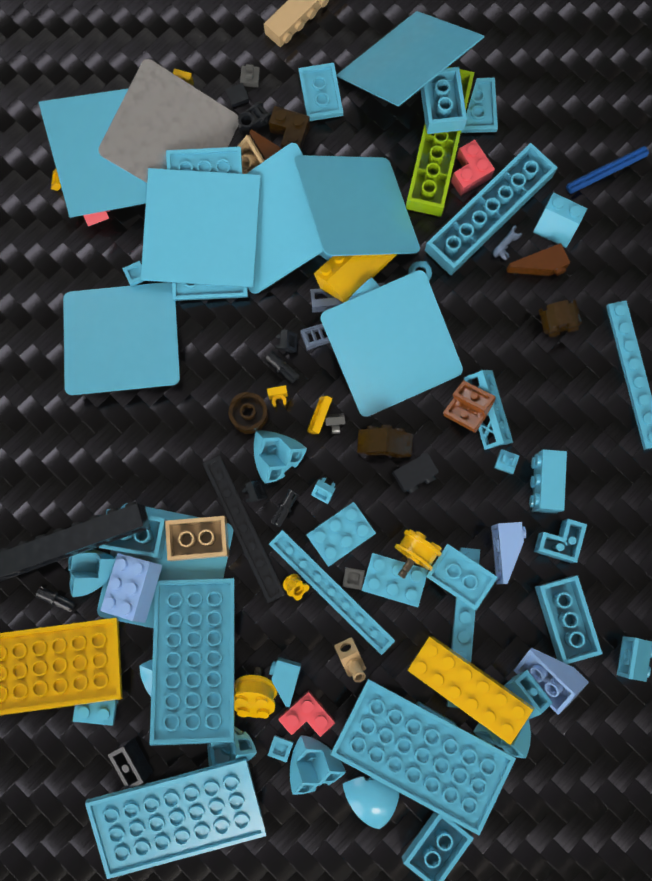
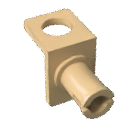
(351, 660)

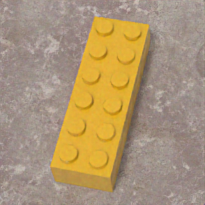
(471, 689)

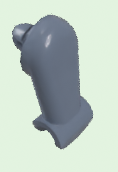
(503, 245)

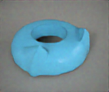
(423, 264)

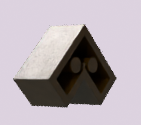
(290, 125)
(385, 441)

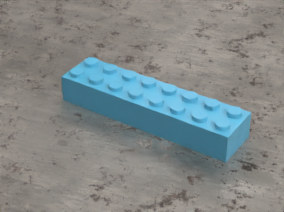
(490, 209)

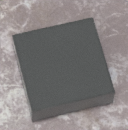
(353, 578)

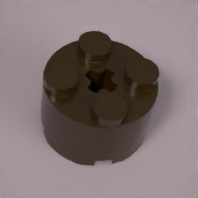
(560, 317)
(251, 402)

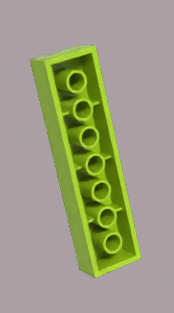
(435, 164)

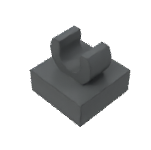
(250, 76)
(334, 420)

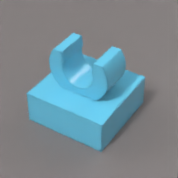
(506, 461)
(323, 491)

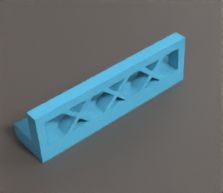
(498, 422)

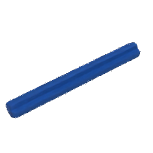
(607, 169)

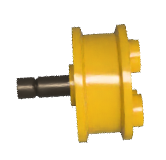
(417, 551)
(254, 695)

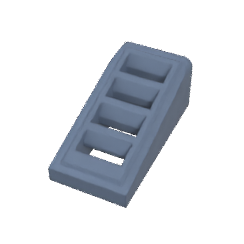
(316, 343)

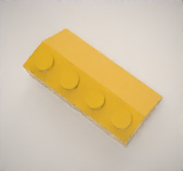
(345, 274)

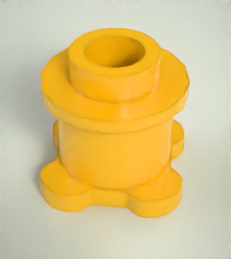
(294, 586)

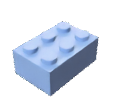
(131, 588)

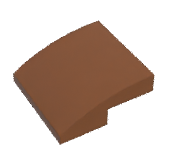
(469, 406)

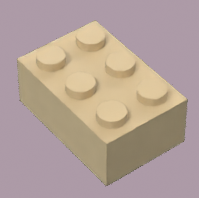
(197, 538)

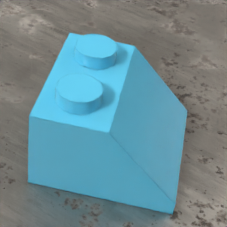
(559, 220)
(635, 659)
(284, 678)

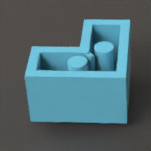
(565, 545)

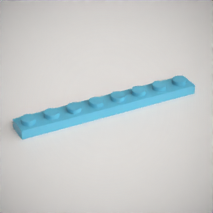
(633, 369)
(332, 592)
(464, 621)

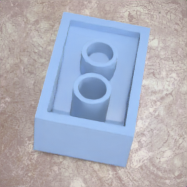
(506, 546)
(555, 677)

